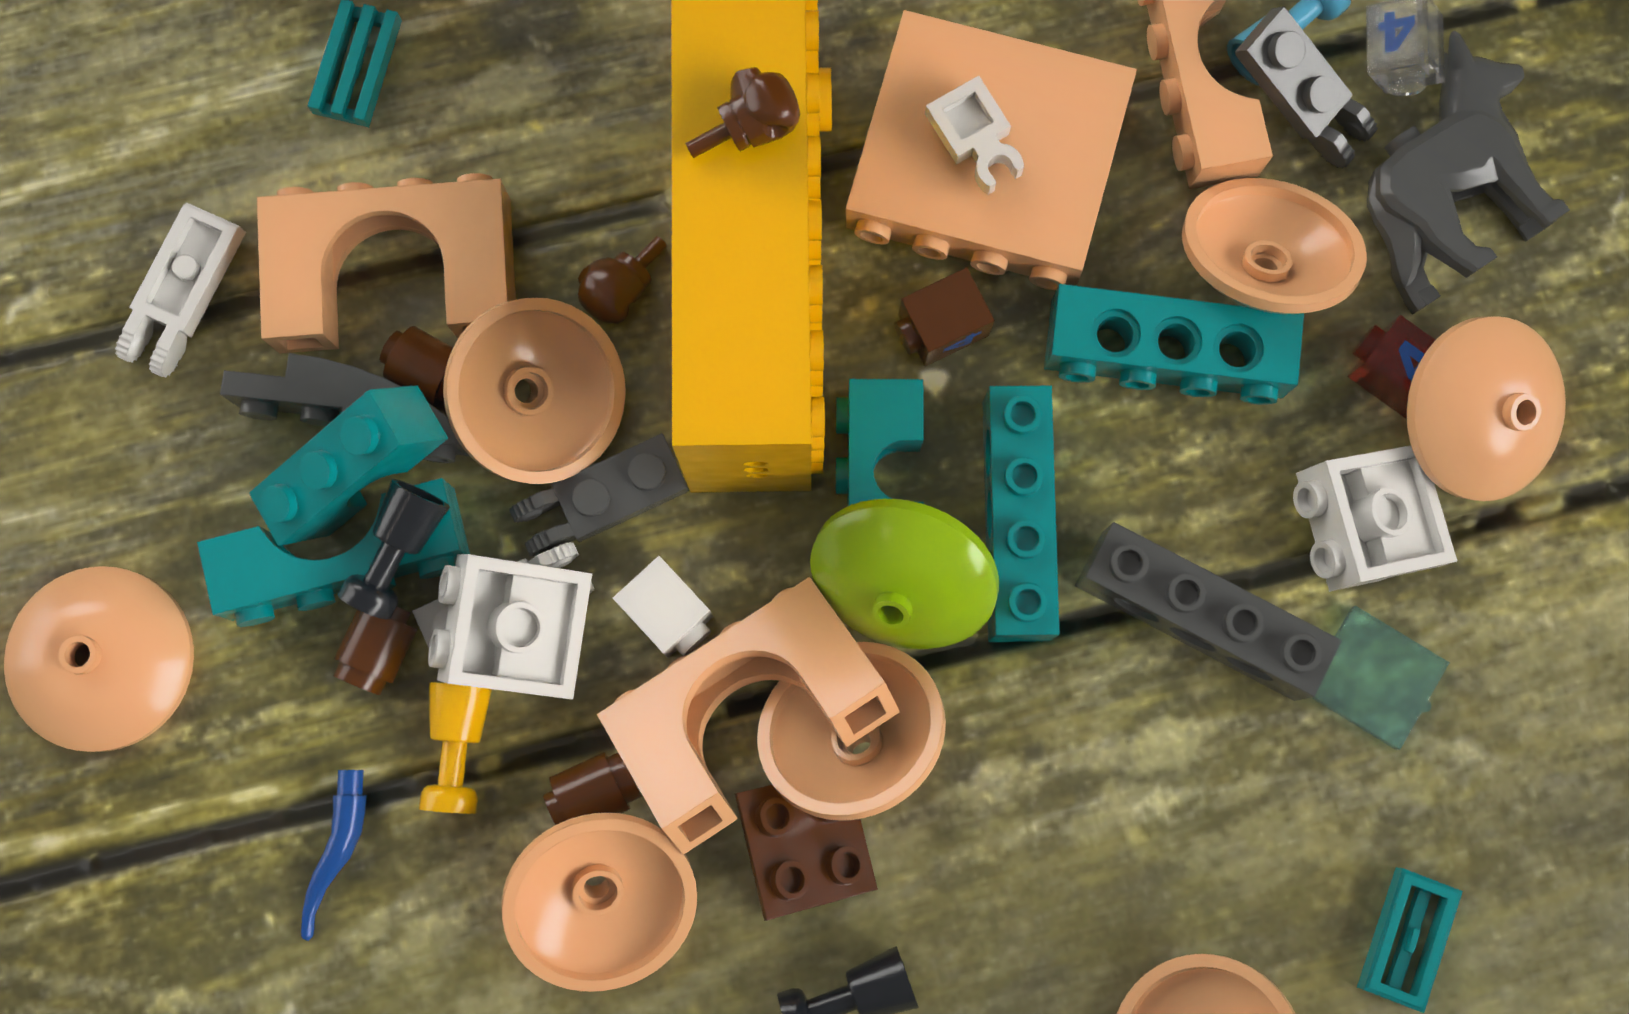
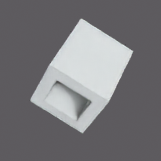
(665, 609)

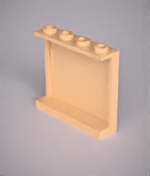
(1062, 123)

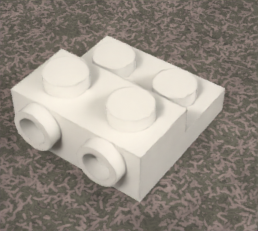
(1372, 518)
(510, 626)

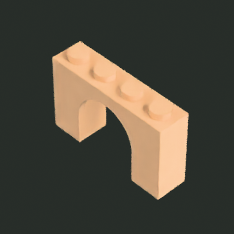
(311, 234)
(665, 719)

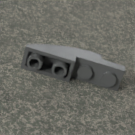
(317, 392)

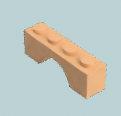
(1216, 130)

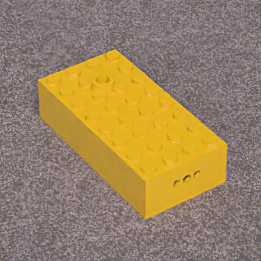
(747, 254)

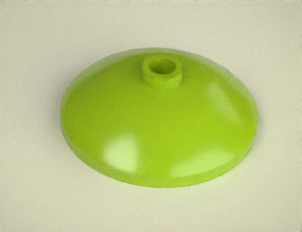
(905, 573)

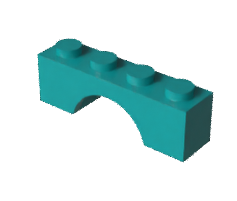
(255, 576)

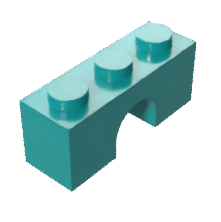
(879, 421)
(321, 482)

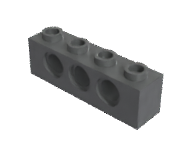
(1208, 613)

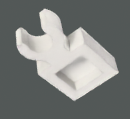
(972, 126)

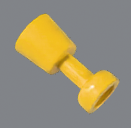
(455, 719)

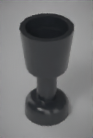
(403, 526)
(872, 988)

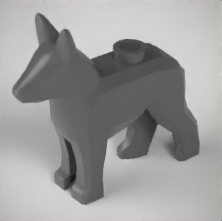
(1458, 158)

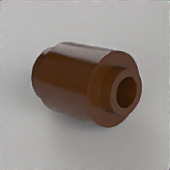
(417, 360)
(374, 650)
(591, 787)

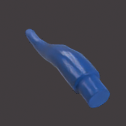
(346, 828)

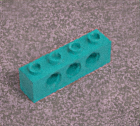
(1266, 340)
(1021, 511)

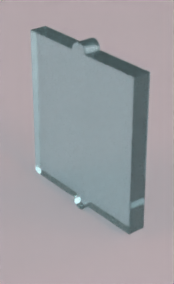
(1379, 678)

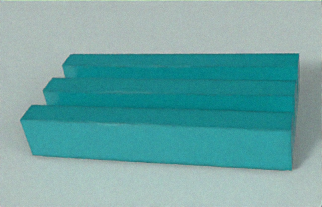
(333, 57)
(1386, 931)

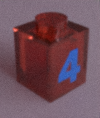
(1390, 361)

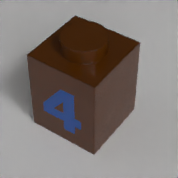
(943, 318)

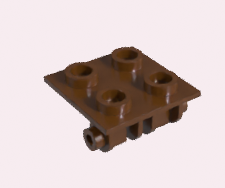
(801, 857)

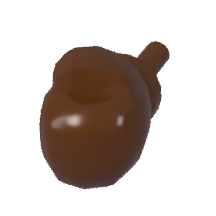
(758, 113)
(613, 284)

